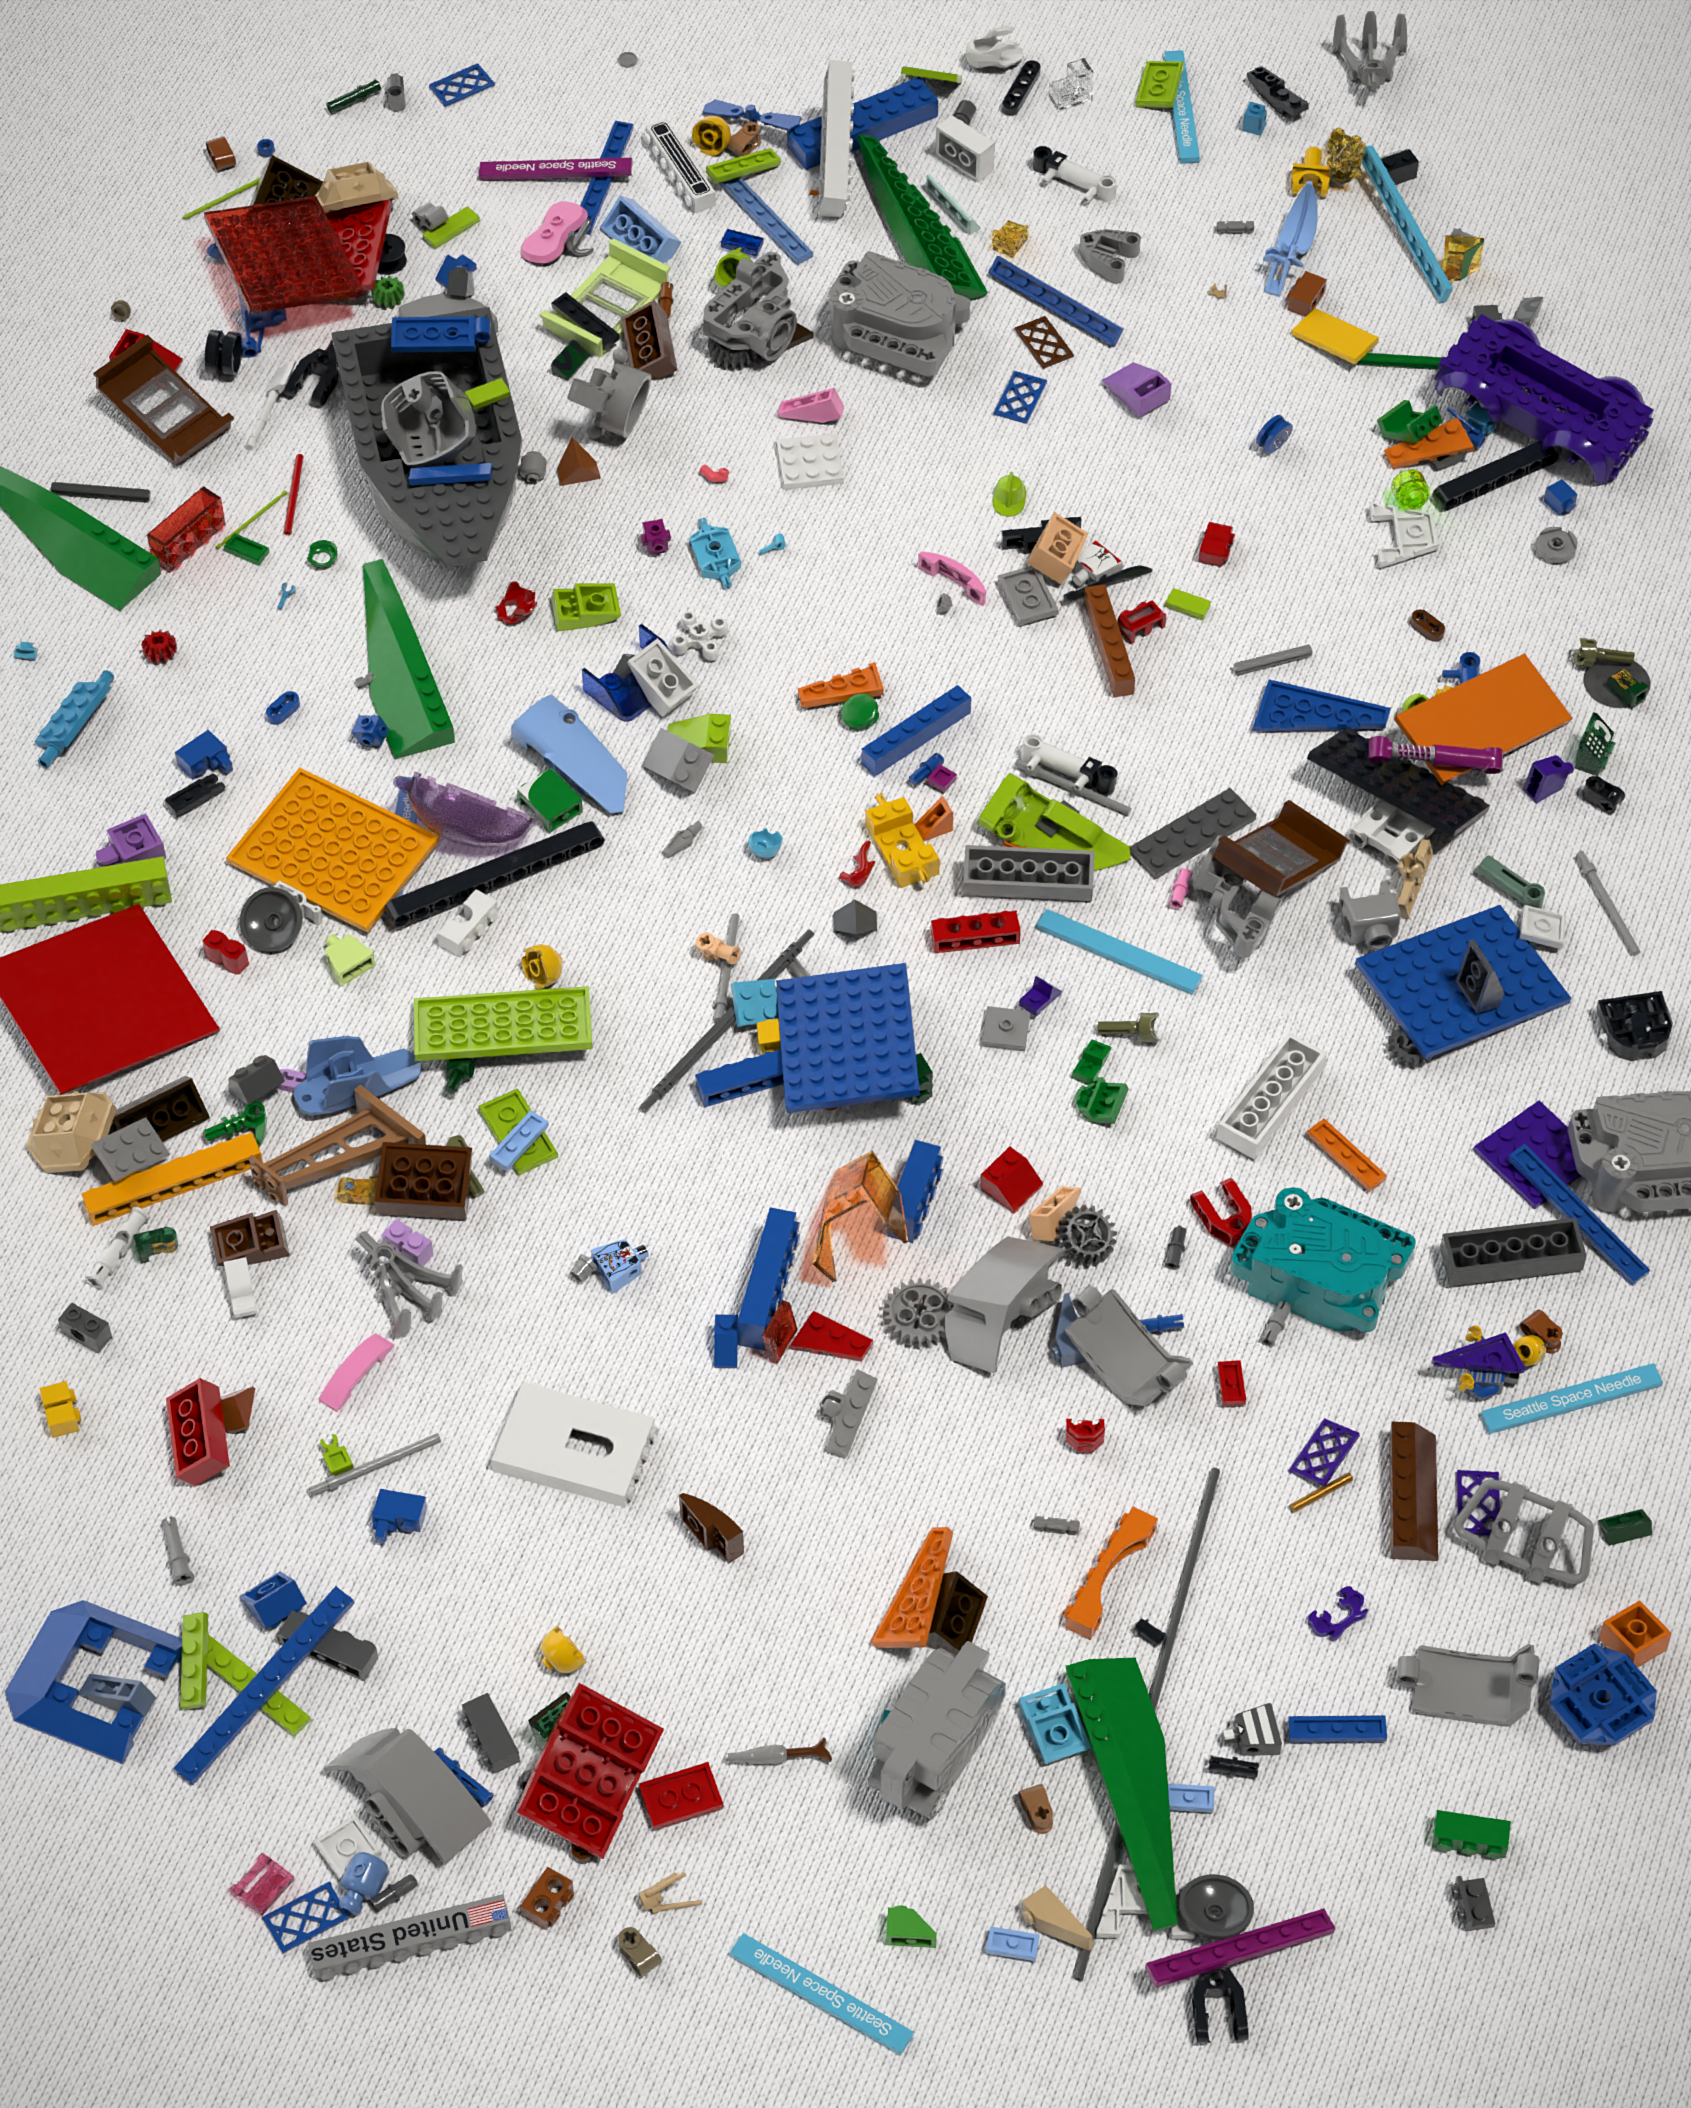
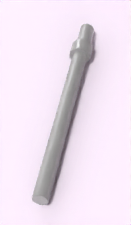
(1038, 771)
(1590, 871)
(721, 1000)
(333, 1482)

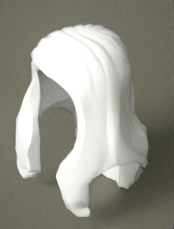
(990, 51)

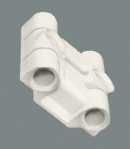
(1386, 816)

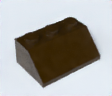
(956, 1613)

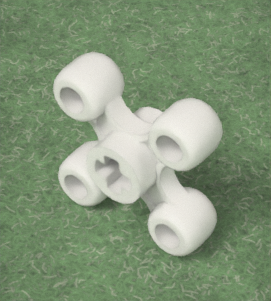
(699, 635)

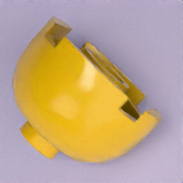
(711, 135)
(542, 965)
(561, 1652)

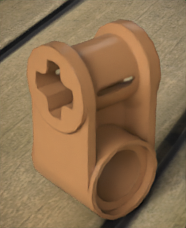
(745, 139)
(1037, 1806)

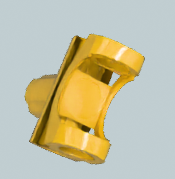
(1311, 171)

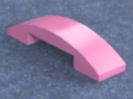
(935, 563)
(353, 1370)

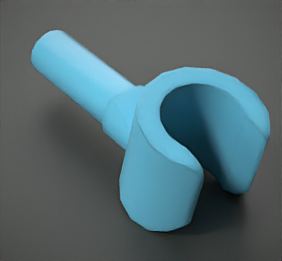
(779, 544)

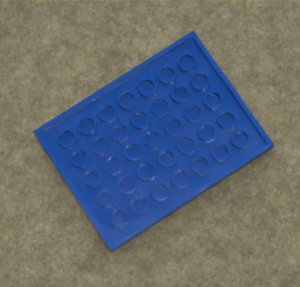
(1421, 988)
(847, 1038)

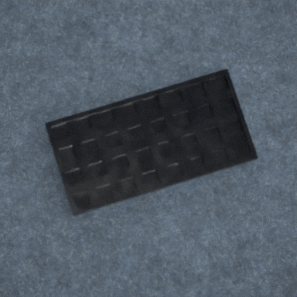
(1399, 783)

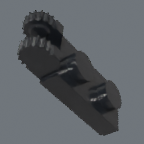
(194, 794)

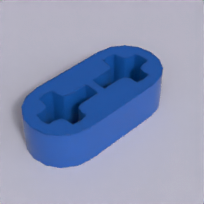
(282, 707)

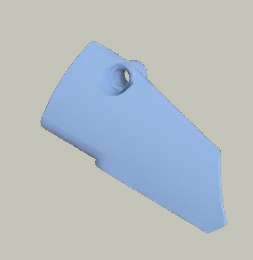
(572, 752)

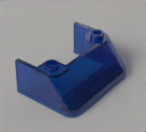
(620, 695)

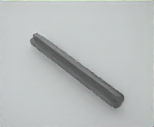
(100, 491)

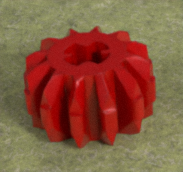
(159, 646)

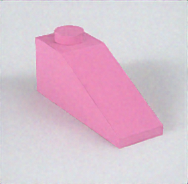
(814, 407)

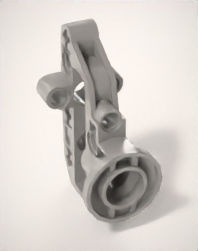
(765, 325)
(1225, 887)

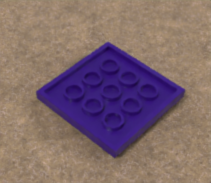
(1544, 1136)

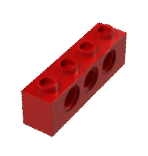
(975, 931)

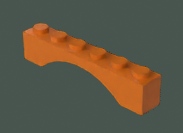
(1133, 1535)

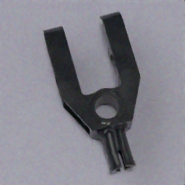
(318, 362)
(1230, 1988)

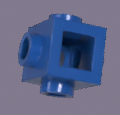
(370, 730)

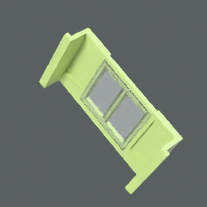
(613, 290)

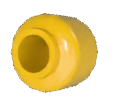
(1530, 1349)

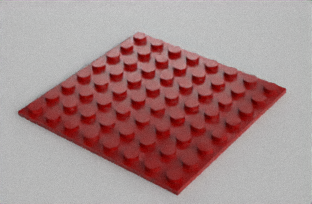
(101, 999)

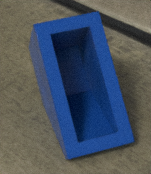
(725, 1341)

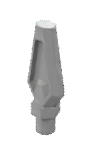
(681, 839)

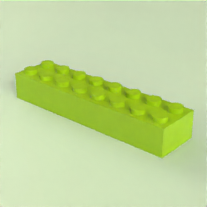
(83, 894)

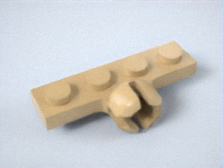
(1414, 872)

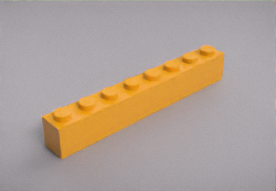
(170, 1179)

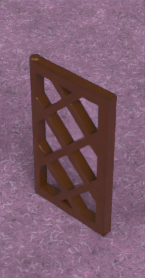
(1055, 358)

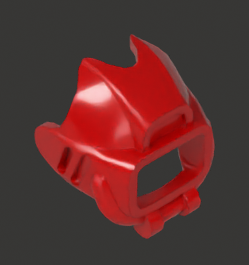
(516, 596)

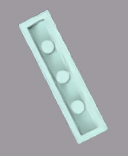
(951, 205)

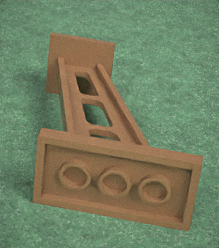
(371, 1113)

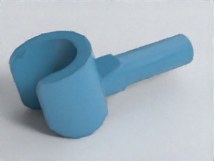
(285, 594)

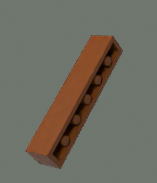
(1109, 641)

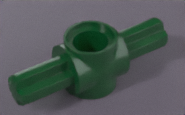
(459, 1071)

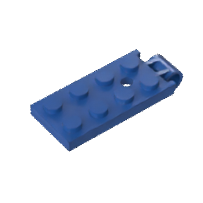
(434, 333)

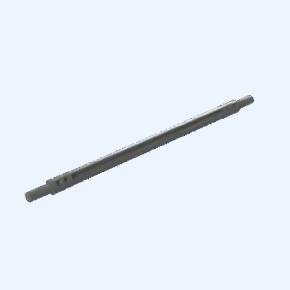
(720, 1026)

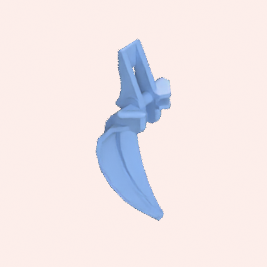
(1294, 238)

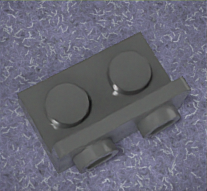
(1473, 1903)

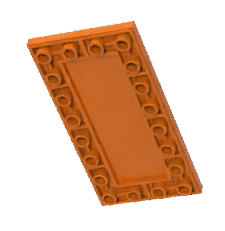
(1490, 710)

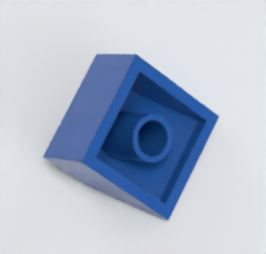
(273, 1600)

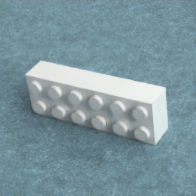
(1271, 1096)

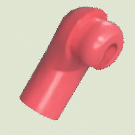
(712, 476)

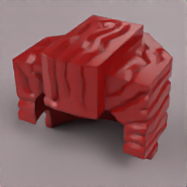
(1084, 1435)

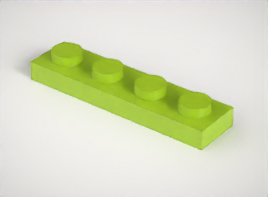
(743, 165)
(194, 1661)

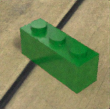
(1471, 1834)

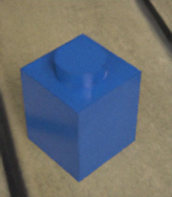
(1560, 497)

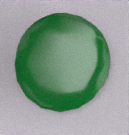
(860, 712)

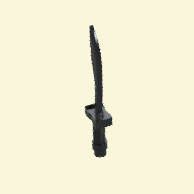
(1127, 573)

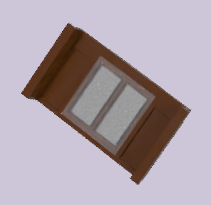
(160, 402)
(1283, 850)

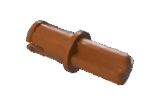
(665, 299)

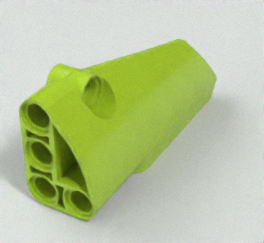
(1021, 807)

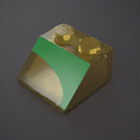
(1461, 256)

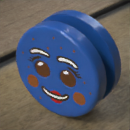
(1274, 434)

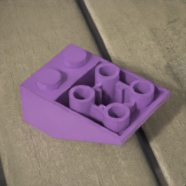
(1139, 387)

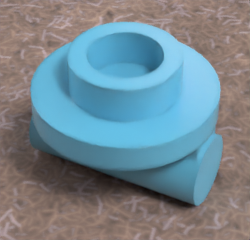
(25, 651)

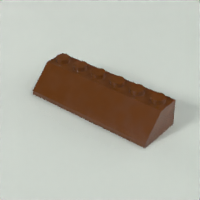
(1413, 1492)

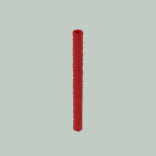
(293, 494)

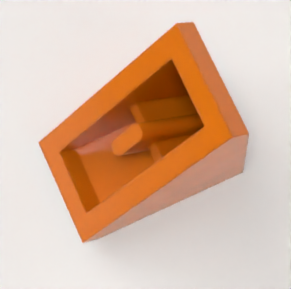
(936, 820)

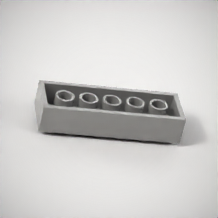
(1028, 873)

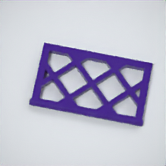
(1339, 1430)
(1495, 1494)

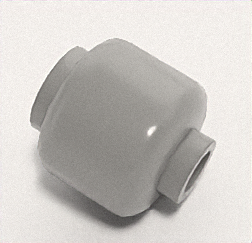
(533, 466)

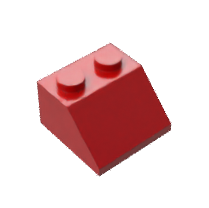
(1010, 1180)

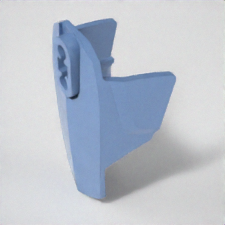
(342, 1066)

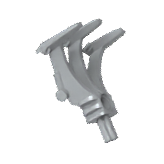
(1370, 71)
(403, 1283)

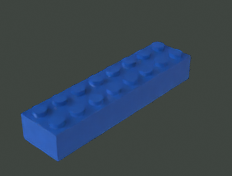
(873, 116)

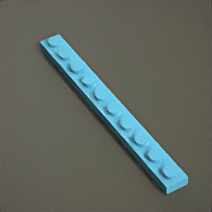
(1406, 224)

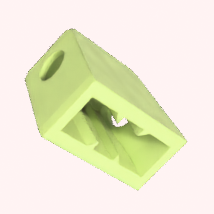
(348, 958)

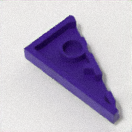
(1490, 1354)

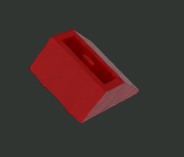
(131, 337)

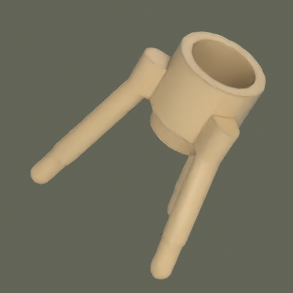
(651, 1896)

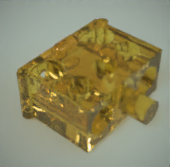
(1010, 238)

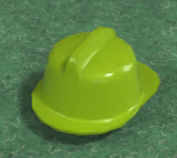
(1009, 495)

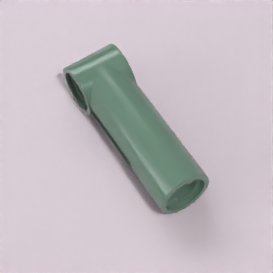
(1510, 882)

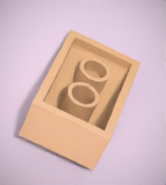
(1057, 548)

